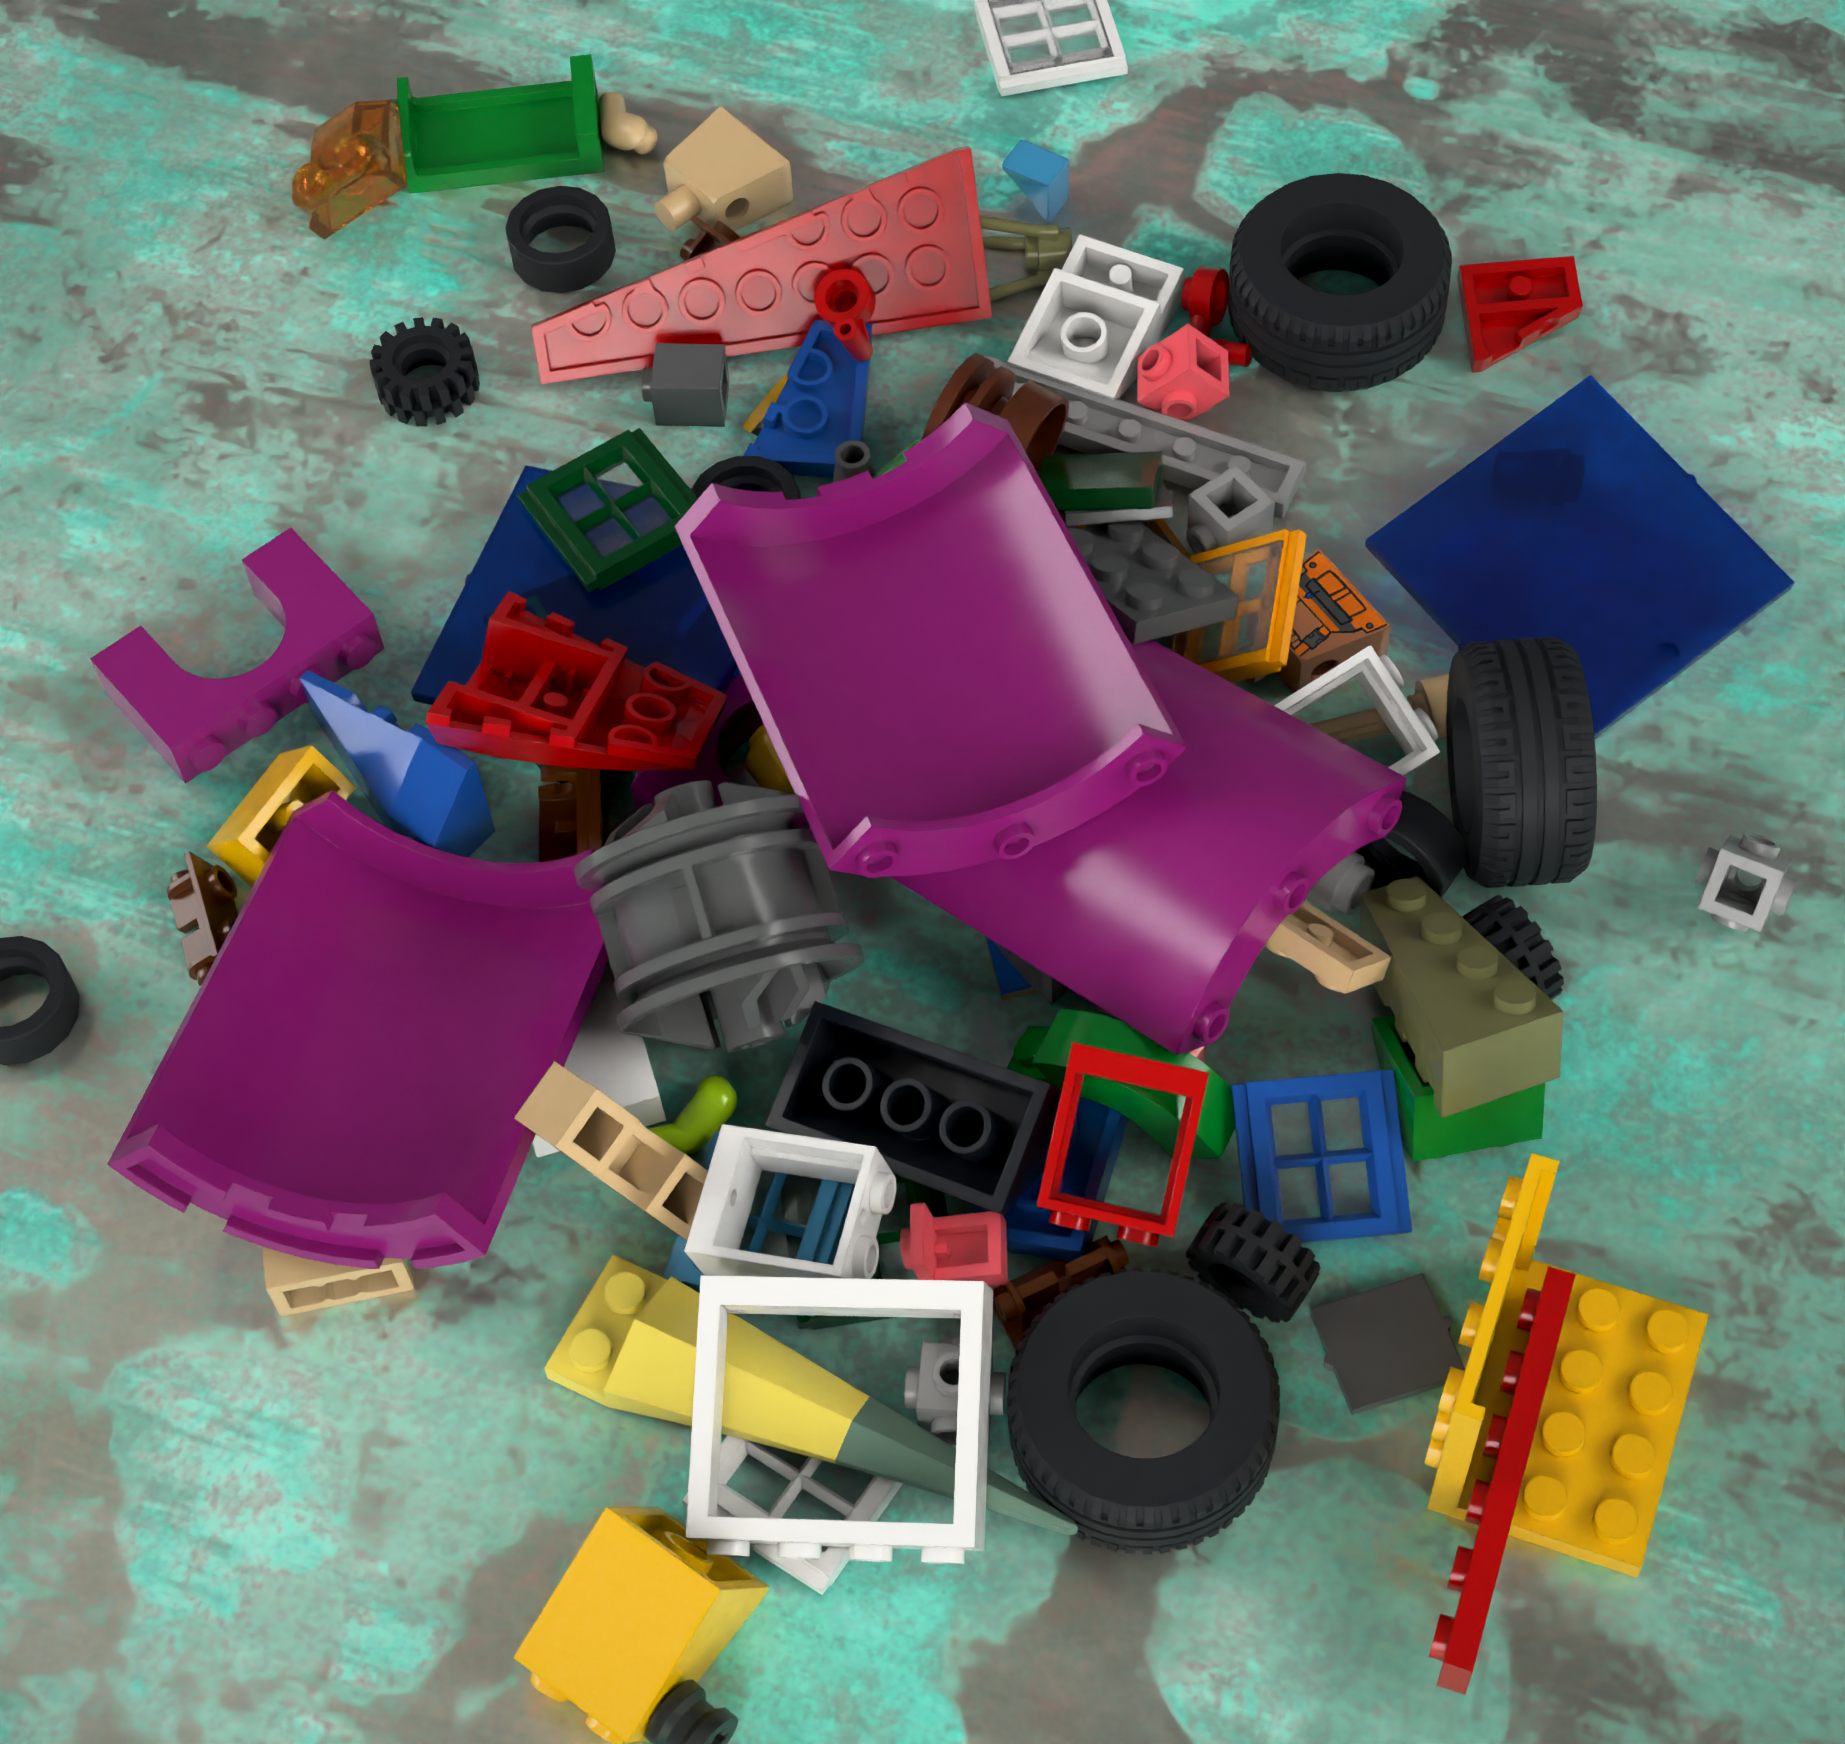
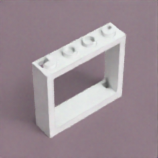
(842, 1297)

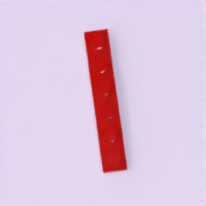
(1494, 1503)

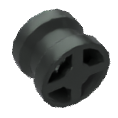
(690, 1719)

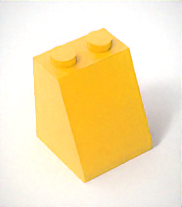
(635, 1620)

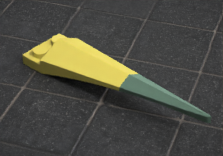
(638, 1355)

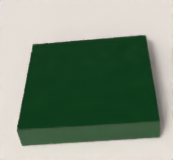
(1102, 480)

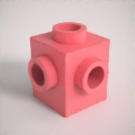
(1183, 375)

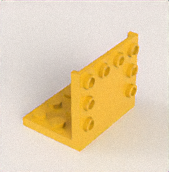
(1605, 1408)

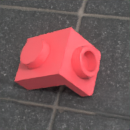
(956, 1246)

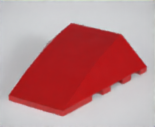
(572, 702)

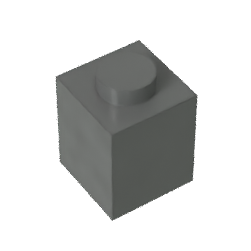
(687, 384)

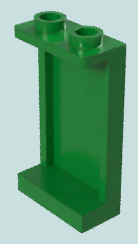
(502, 133)

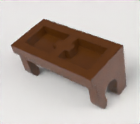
(572, 813)

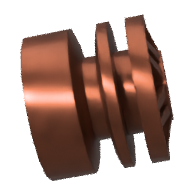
(1032, 411)

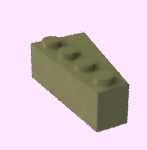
(1458, 1000)

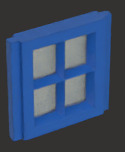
(1323, 1155)

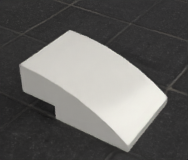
(1099, 318)
(612, 1060)

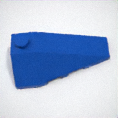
(406, 776)

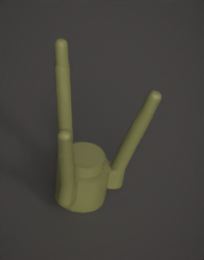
(1043, 247)

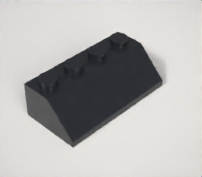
(922, 1105)

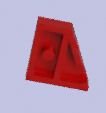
(1515, 305)

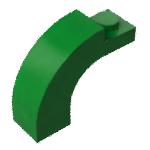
(1045, 1055)

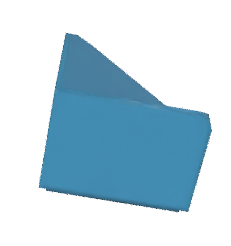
(1040, 176)

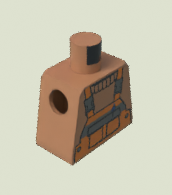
(1328, 624)

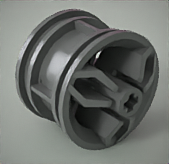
(717, 916)

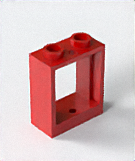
(1078, 1211)

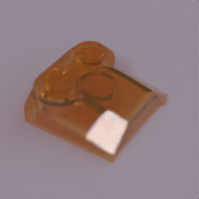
(351, 166)

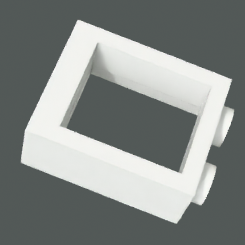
(1382, 685)
(732, 1185)

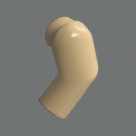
(622, 128)

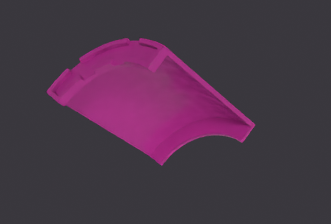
(931, 655)
(1186, 876)
(369, 1046)

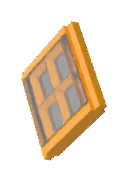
(1267, 580)

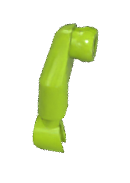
(701, 1117)

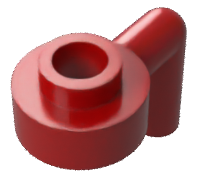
(1206, 301)
(848, 325)

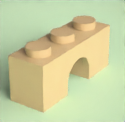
(615, 1147)

